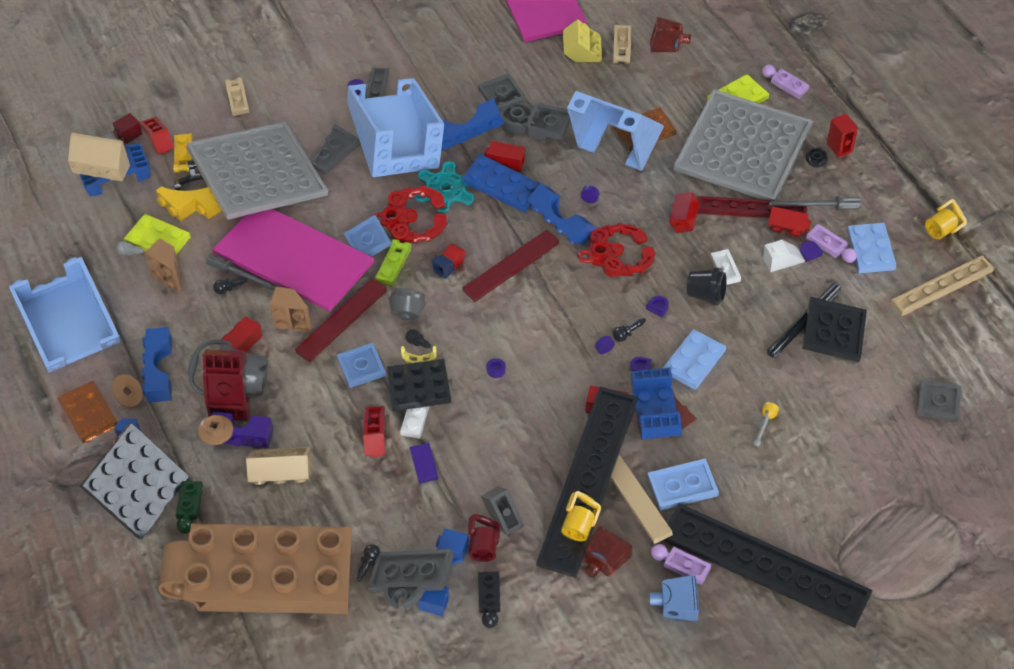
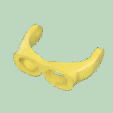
(407, 356)

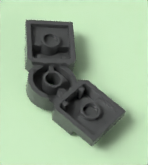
(521, 118)

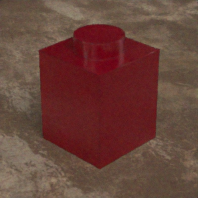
(127, 128)

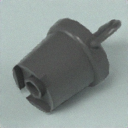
(254, 372)

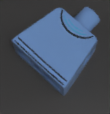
(678, 598)

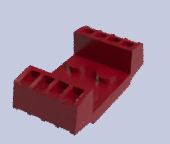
(225, 383)

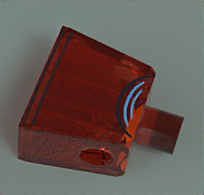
(667, 36)
(606, 553)

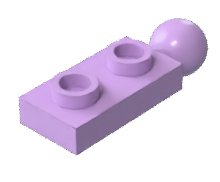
(785, 81)
(831, 243)
(681, 562)

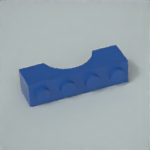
(485, 119)
(546, 201)
(157, 383)
(437, 601)

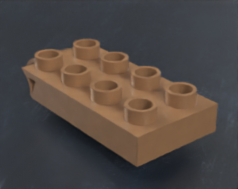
(260, 568)

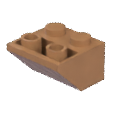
(164, 264)
(289, 310)

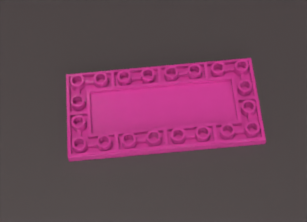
(544, 17)
(294, 257)

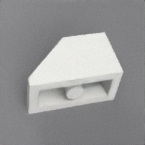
(781, 255)

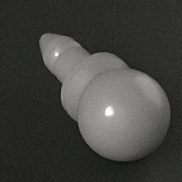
(126, 248)

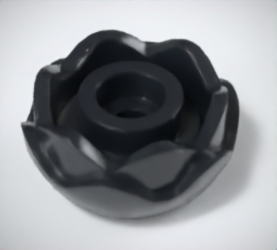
(816, 157)

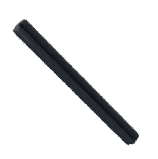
(799, 324)

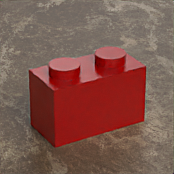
(842, 135)

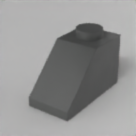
(502, 509)

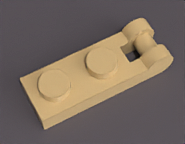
(622, 44)
(237, 96)

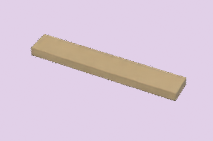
(941, 285)
(640, 502)

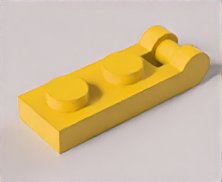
(181, 153)

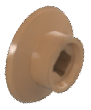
(127, 390)
(218, 435)

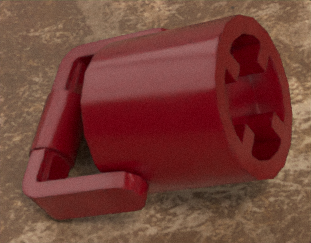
(483, 539)

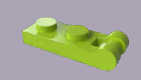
(393, 262)

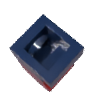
(448, 260)

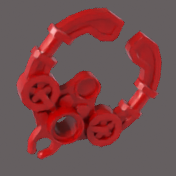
(405, 216)
(605, 254)

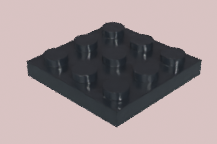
(834, 329)
(418, 384)

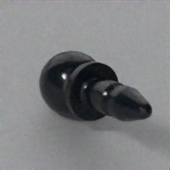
(221, 286)
(621, 333)
(417, 339)
(370, 554)

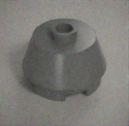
(406, 304)

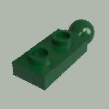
(188, 504)

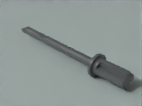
(838, 203)
(226, 266)

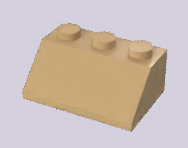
(98, 157)
(279, 465)

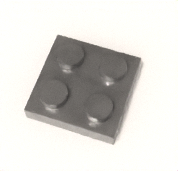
(939, 400)

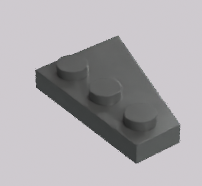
(335, 149)

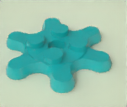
(443, 179)

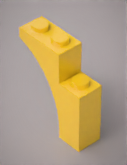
(184, 203)

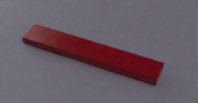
(740, 207)
(510, 265)
(340, 320)

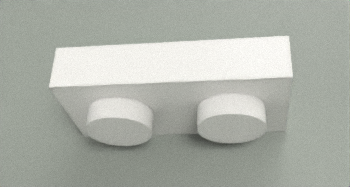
(724, 260)
(414, 422)

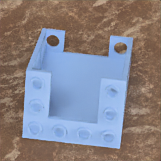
(592, 116)
(397, 130)
(65, 316)

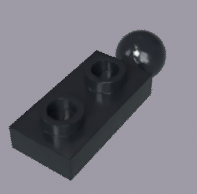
(489, 597)

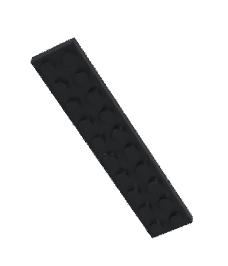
(589, 475)
(768, 565)

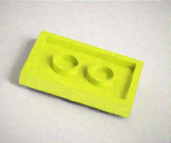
(745, 88)
(151, 229)

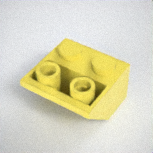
(582, 43)

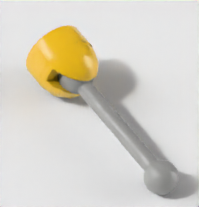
(769, 411)

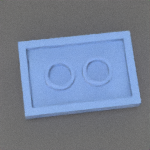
(872, 247)
(695, 359)
(682, 484)

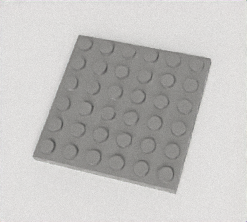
(743, 146)
(256, 170)

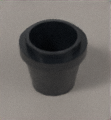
(707, 285)

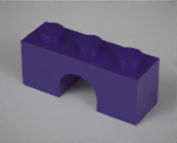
(254, 434)

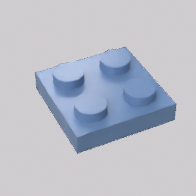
(368, 237)
(361, 365)

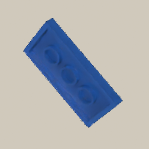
(500, 183)

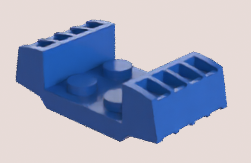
(138, 165)
(656, 403)

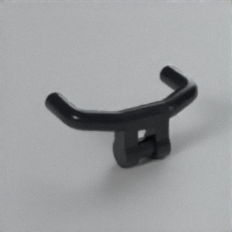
(192, 177)

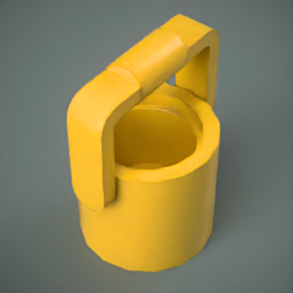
(945, 220)
(579, 519)

